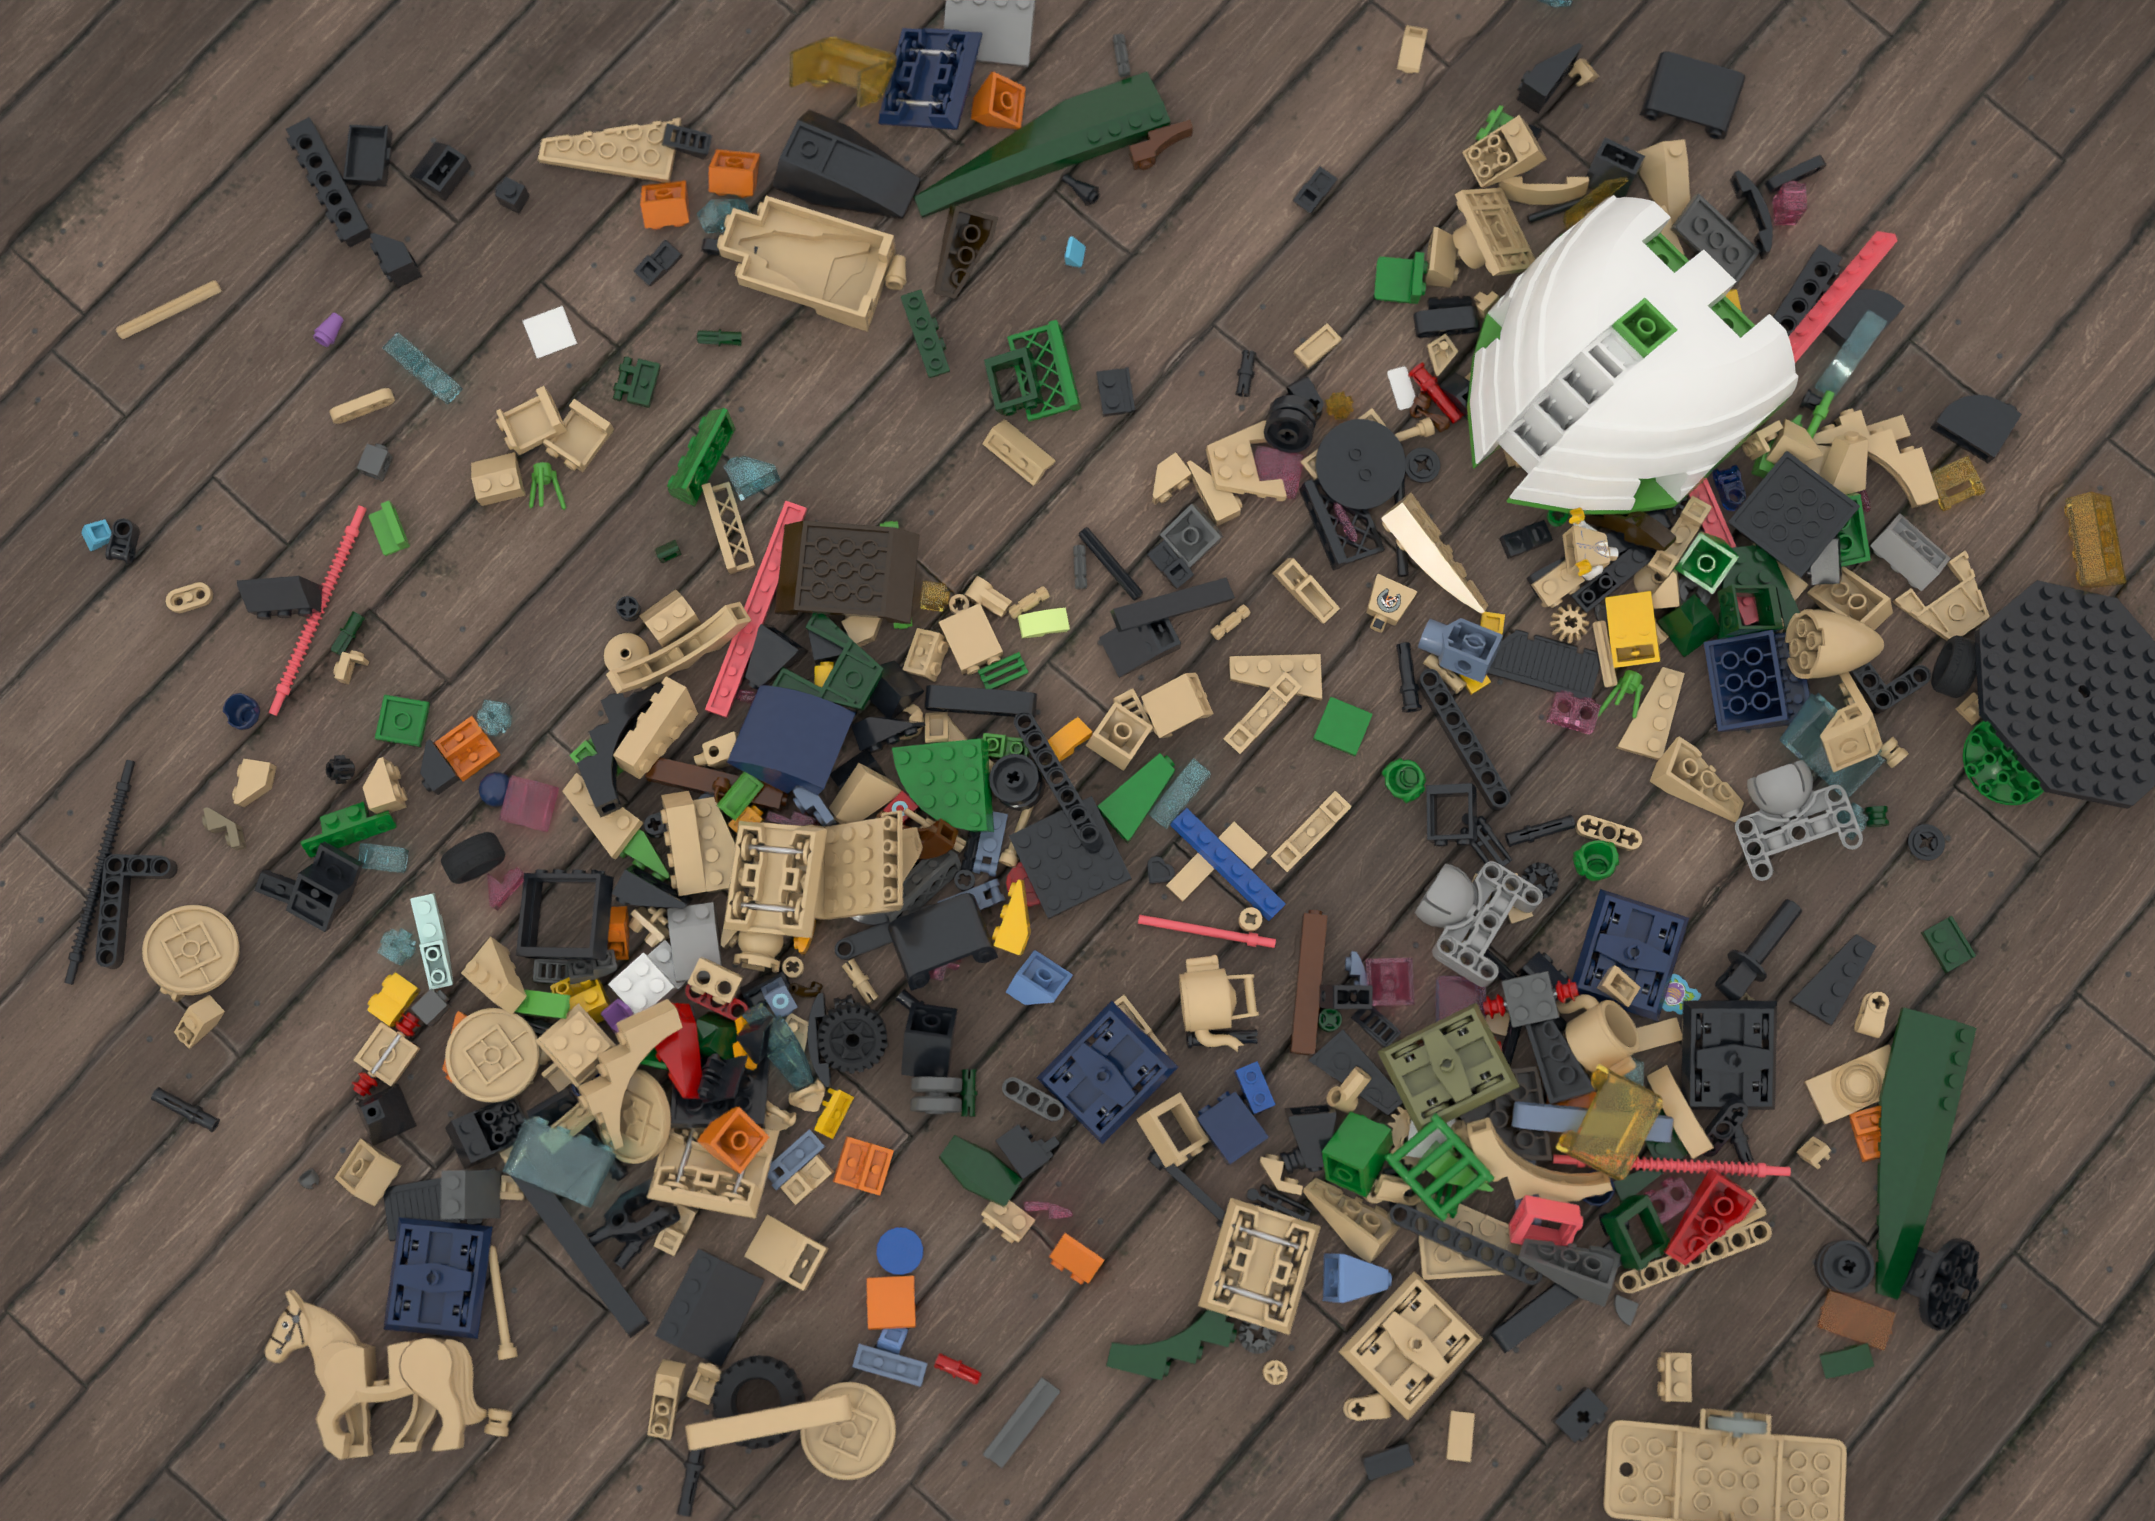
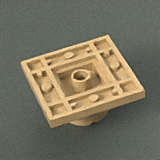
(1491, 233)

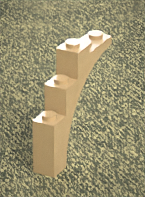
(1907, 468)
(683, 652)
(636, 1038)
(1526, 1177)

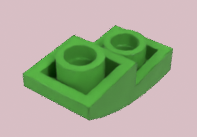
(1002, 745)

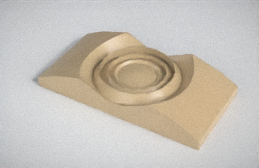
(1849, 1085)

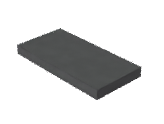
(1707, 229)

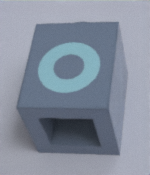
(779, 997)

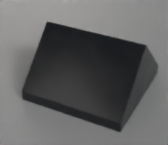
(894, 690)

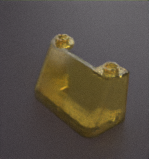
(1613, 1124)

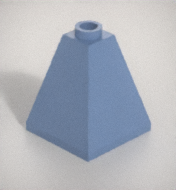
(1351, 1278)

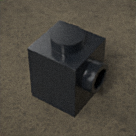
(511, 195)

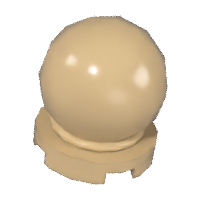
(759, 950)

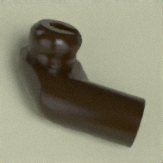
(805, 992)

